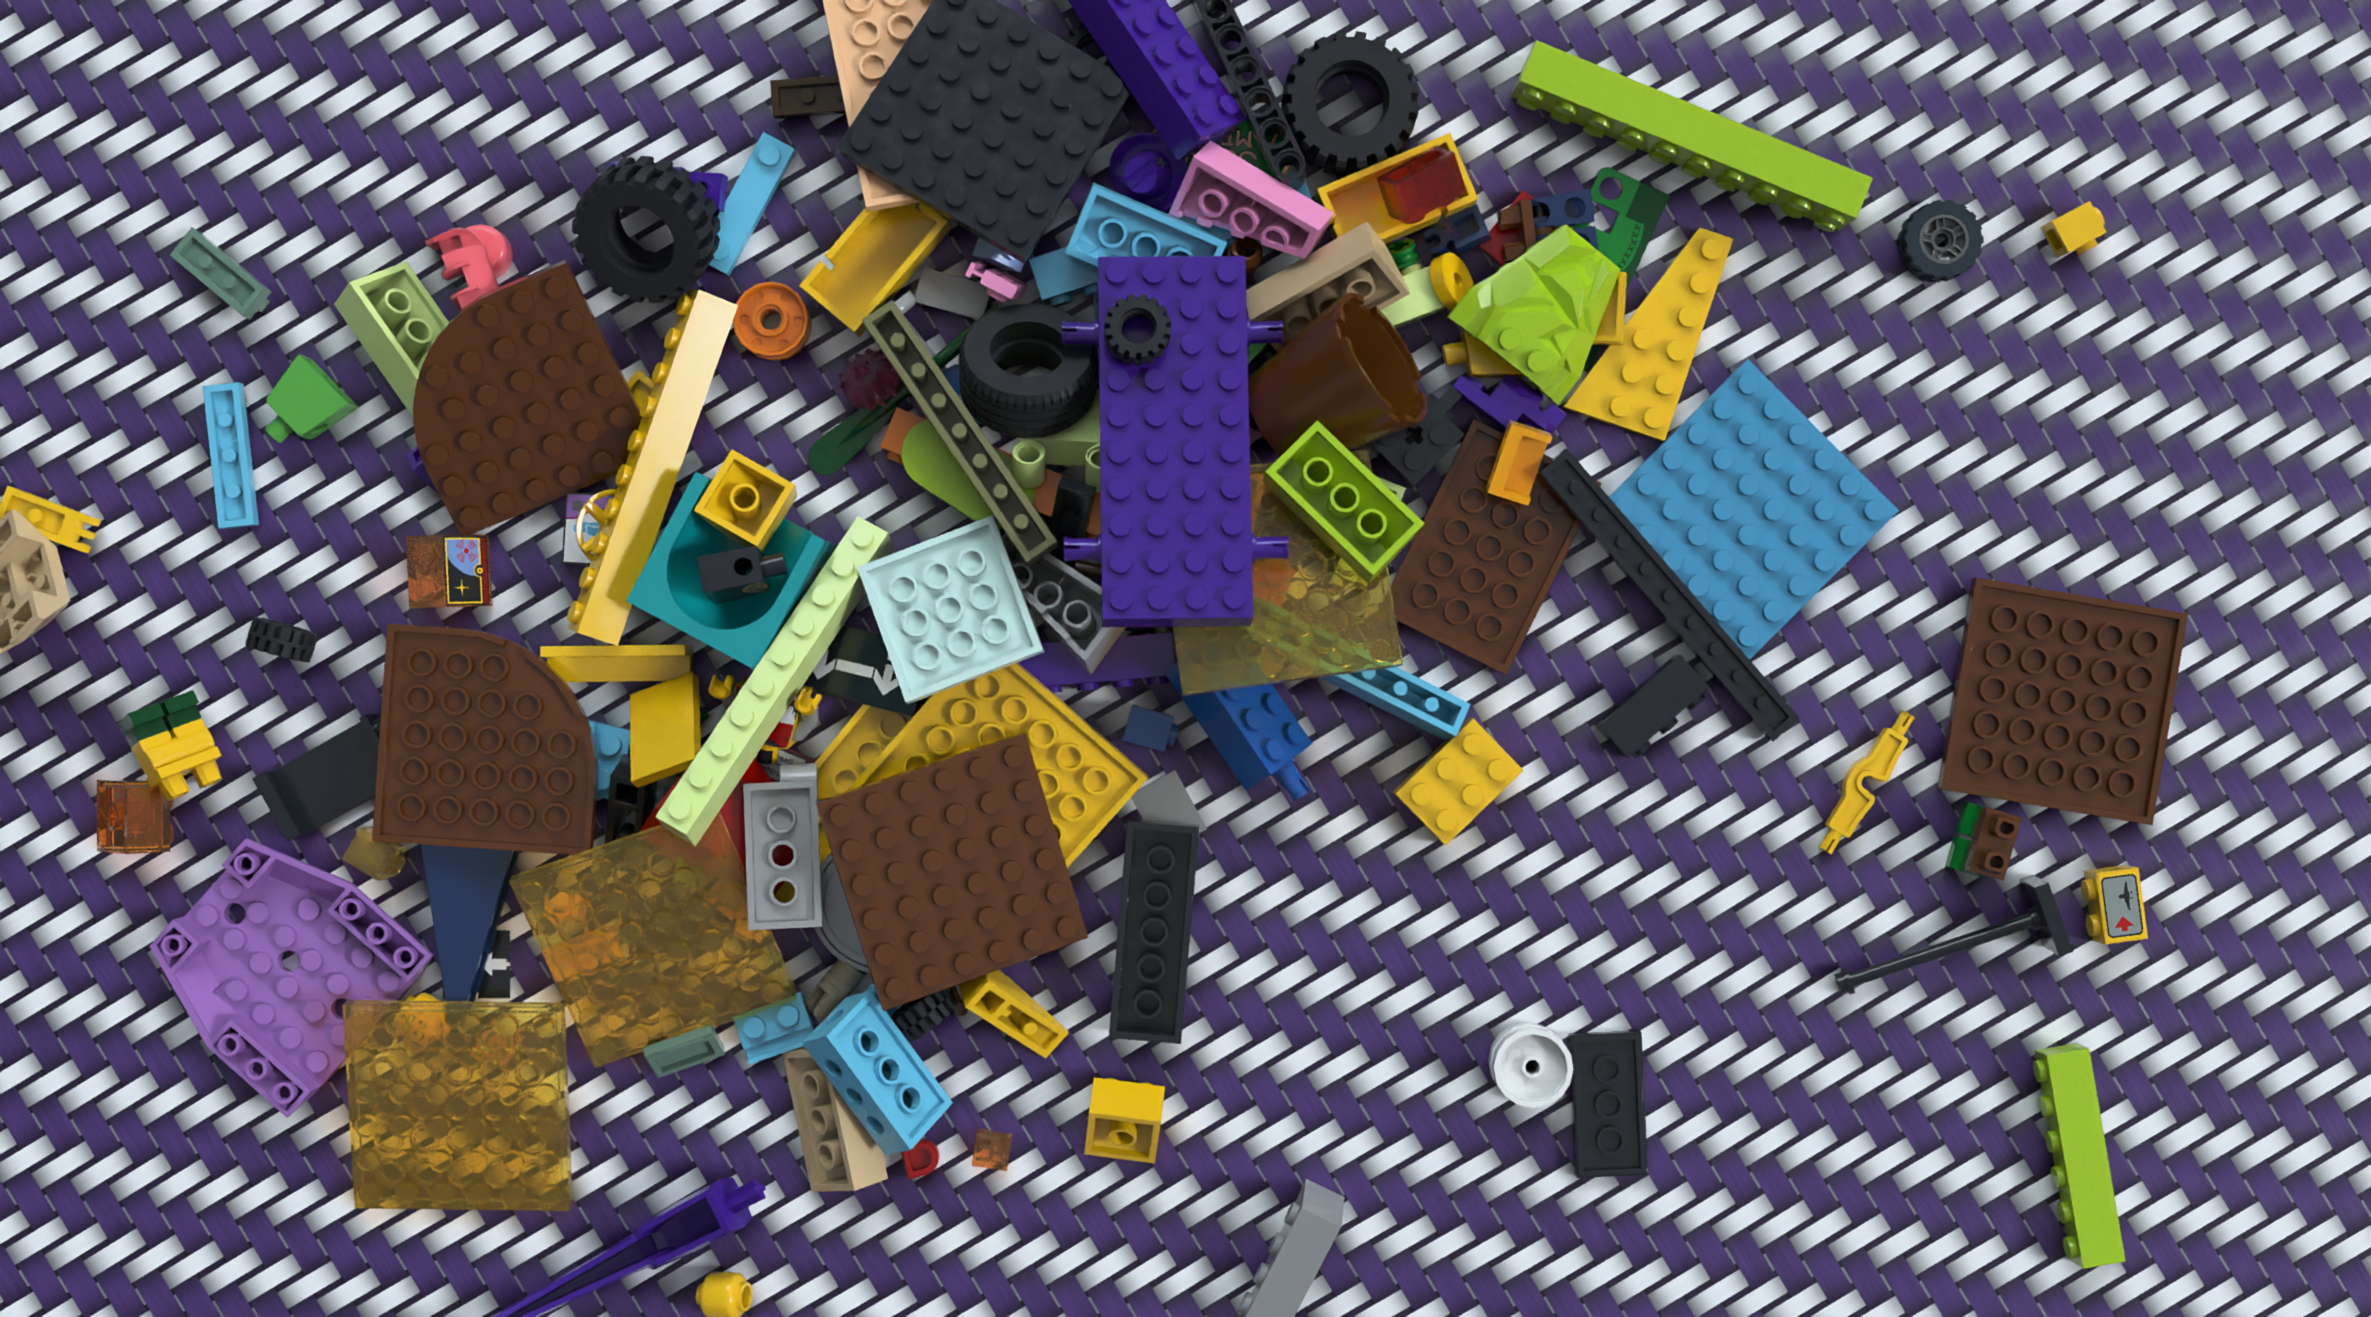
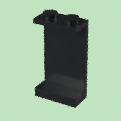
(323, 780)

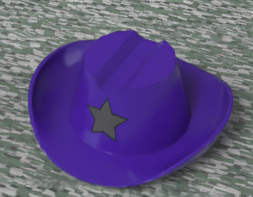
(1147, 170)

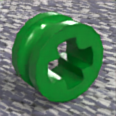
(1403, 253)

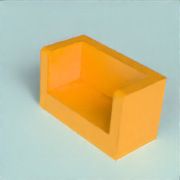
(1518, 462)

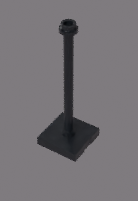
(2041, 916)

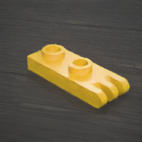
(50, 518)

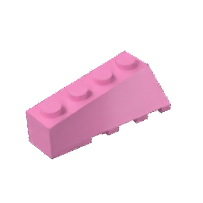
(1249, 203)

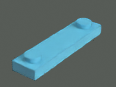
(749, 199)
(230, 455)

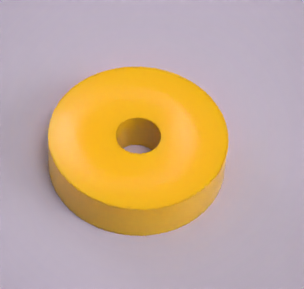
(1450, 279)

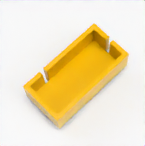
(1360, 199)
(874, 261)

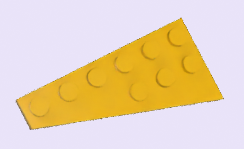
(1642, 380)

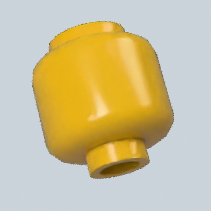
(724, 1294)

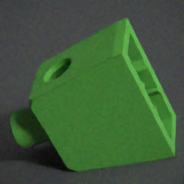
(306, 402)

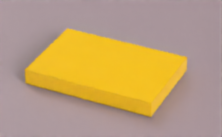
(664, 729)

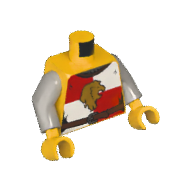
(793, 726)

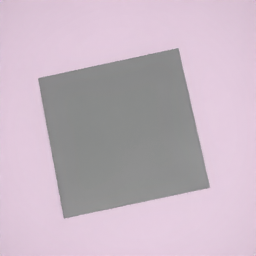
(1167, 802)

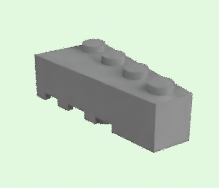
(1066, 605)
(1295, 1253)

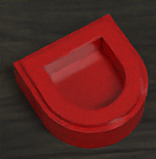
(921, 1158)

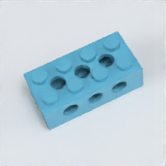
(877, 1073)

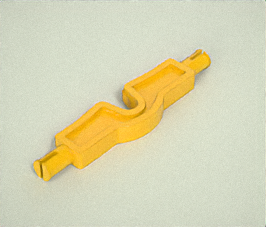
(1856, 799)

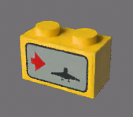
(2114, 904)

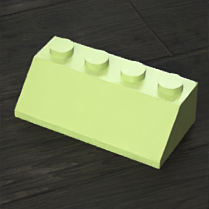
(393, 323)

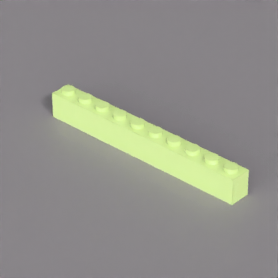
(773, 685)

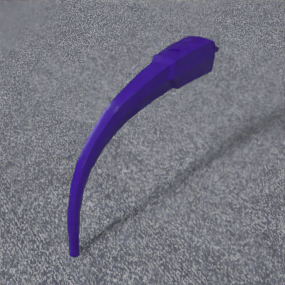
(653, 1243)

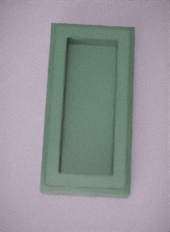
(684, 1051)

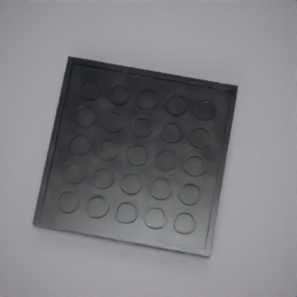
(986, 121)

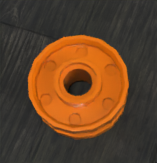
(765, 300)

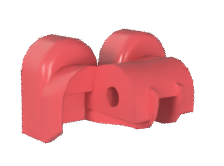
(476, 253)

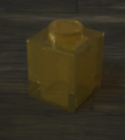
(373, 857)

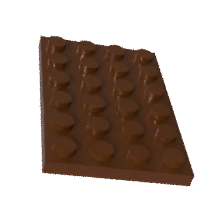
(1481, 558)

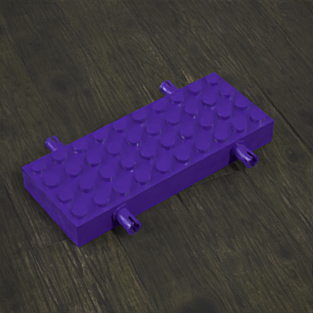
(1176, 448)

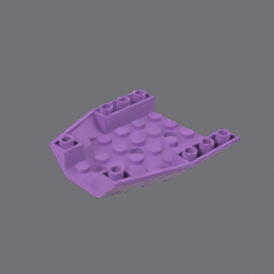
(251, 1010)

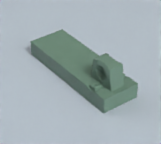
(221, 274)

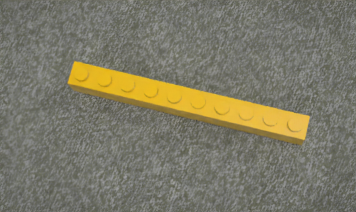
(652, 465)

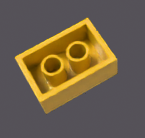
(1457, 781)

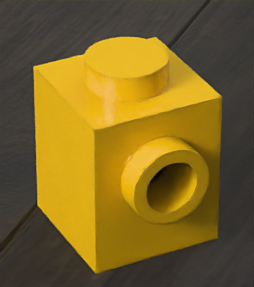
(2075, 230)

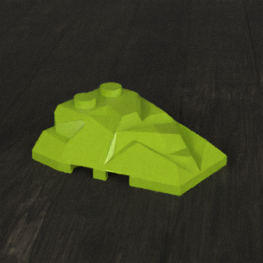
(1542, 310)

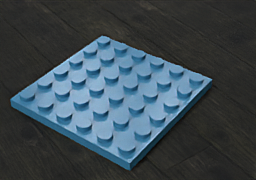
(1752, 507)

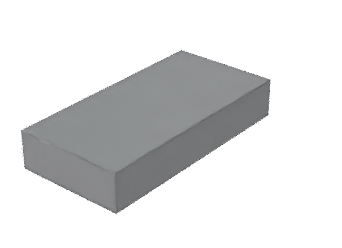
(951, 294)

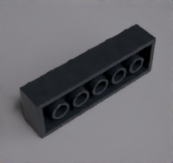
(1154, 931)

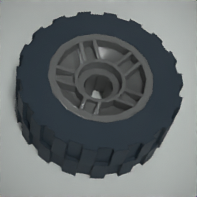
(1939, 220)

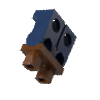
(1544, 215)

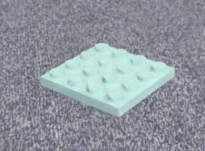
(950, 609)

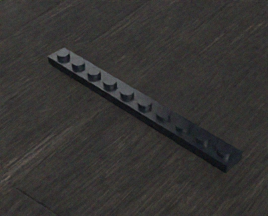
(1668, 595)

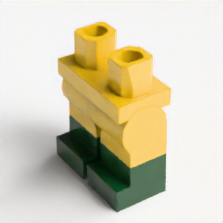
(171, 743)

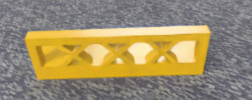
(619, 662)

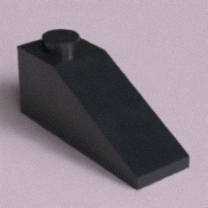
(627, 804)

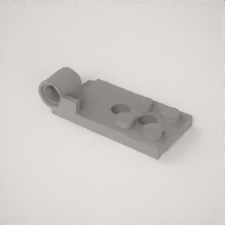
(788, 816)

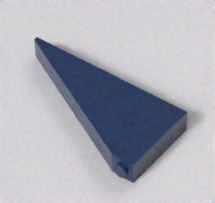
(466, 905)

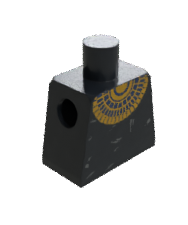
(725, 576)

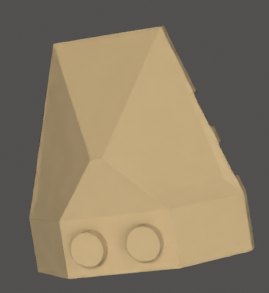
(30, 581)

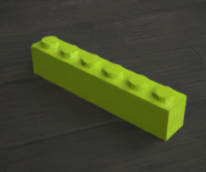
(2079, 1155)

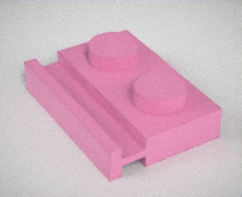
(999, 284)

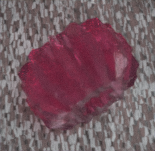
(869, 380)

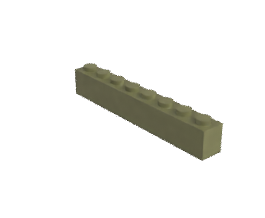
(960, 433)

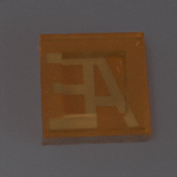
(992, 1149)

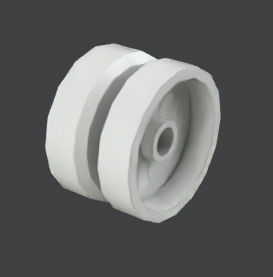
(1550, 1073)

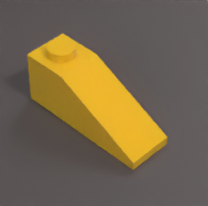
(1012, 1011)

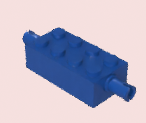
(1251, 733)

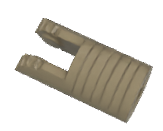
(833, 989)

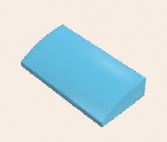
(1126, 228)

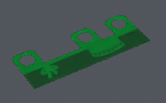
(1638, 216)

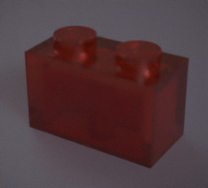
(1421, 185)

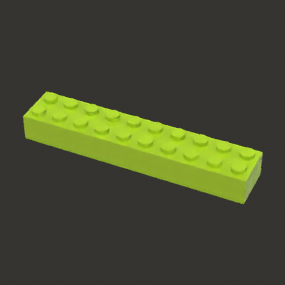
(1690, 138)

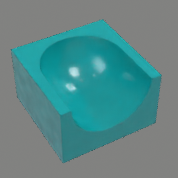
(739, 628)

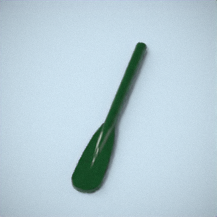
(856, 431)

